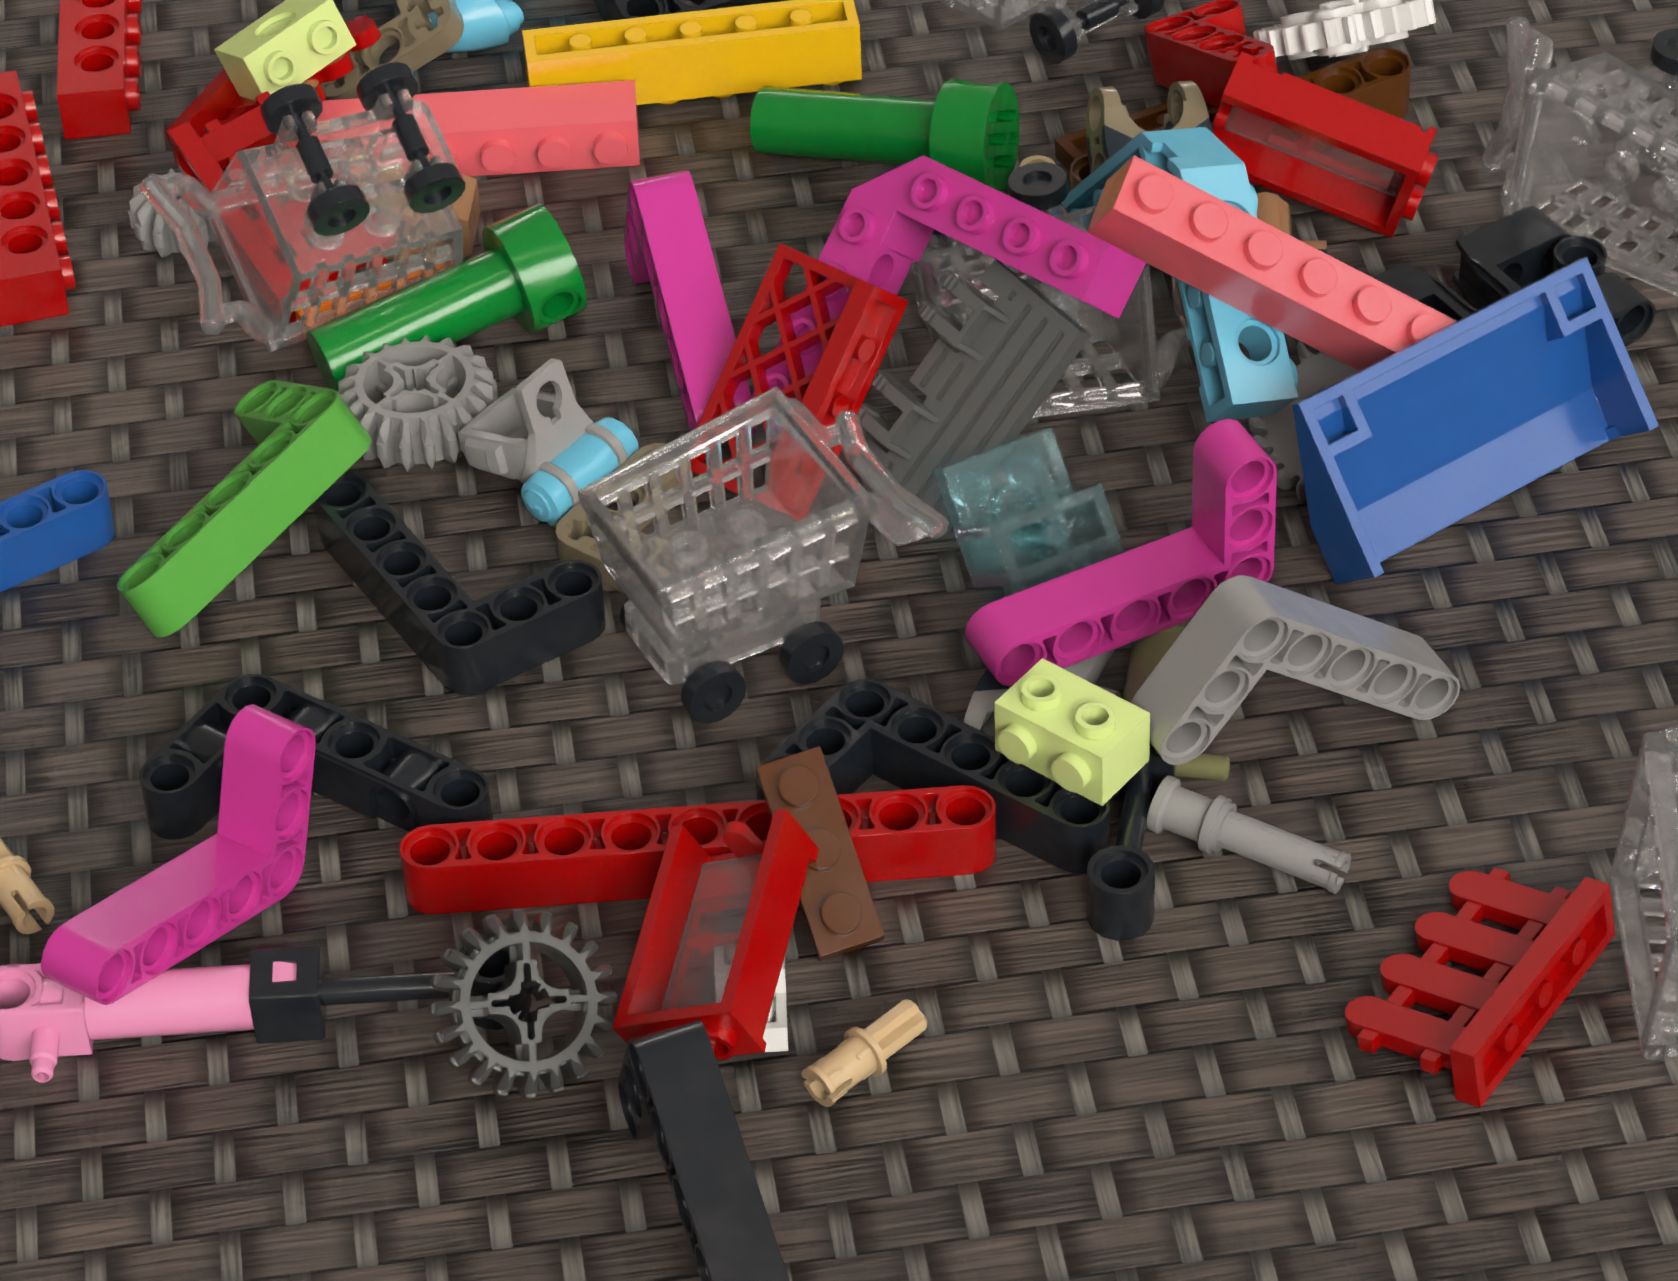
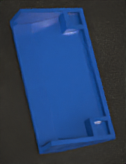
(1464, 419)

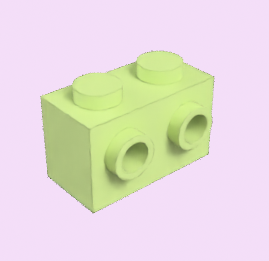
(1072, 731)

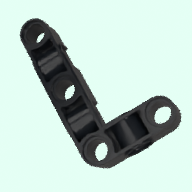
(353, 765)

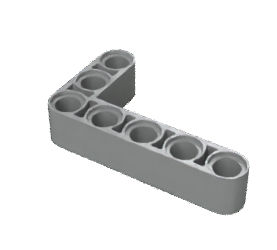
(1264, 627)

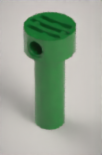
(965, 128)
(521, 275)

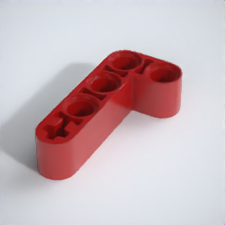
(1203, 47)

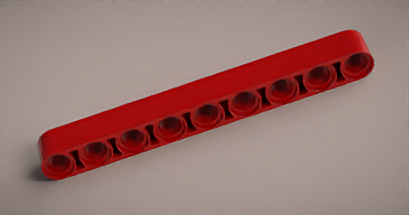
(621, 851)

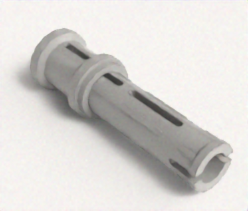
(1219, 826)

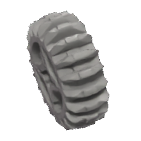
(417, 399)

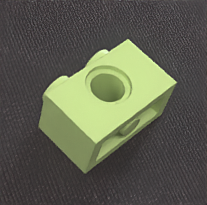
(285, 46)

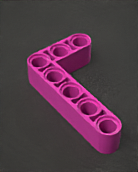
(672, 251)
(1150, 584)
(210, 886)

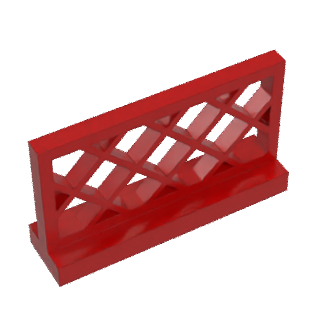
(850, 344)

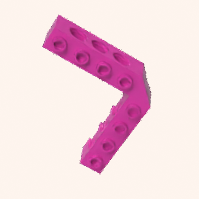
(895, 215)

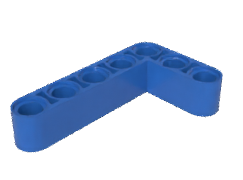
(53, 525)

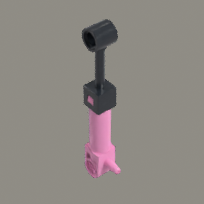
(276, 995)

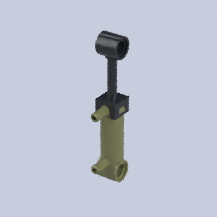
(1123, 875)

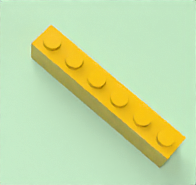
(704, 50)

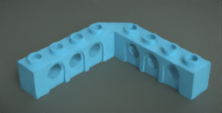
(1229, 380)

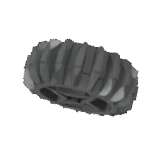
(520, 972)

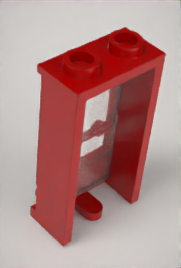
(1324, 147)
(717, 935)

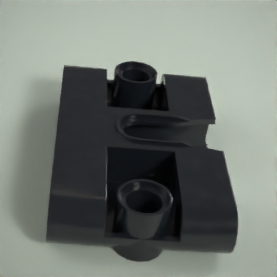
(1513, 255)

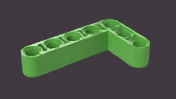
(303, 447)

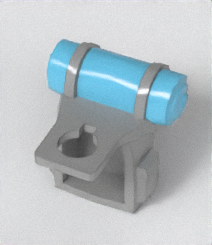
(545, 443)

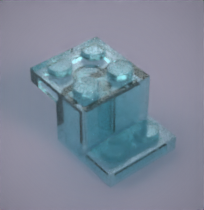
(1023, 517)

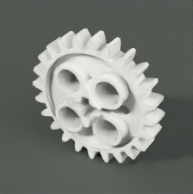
(1346, 27)

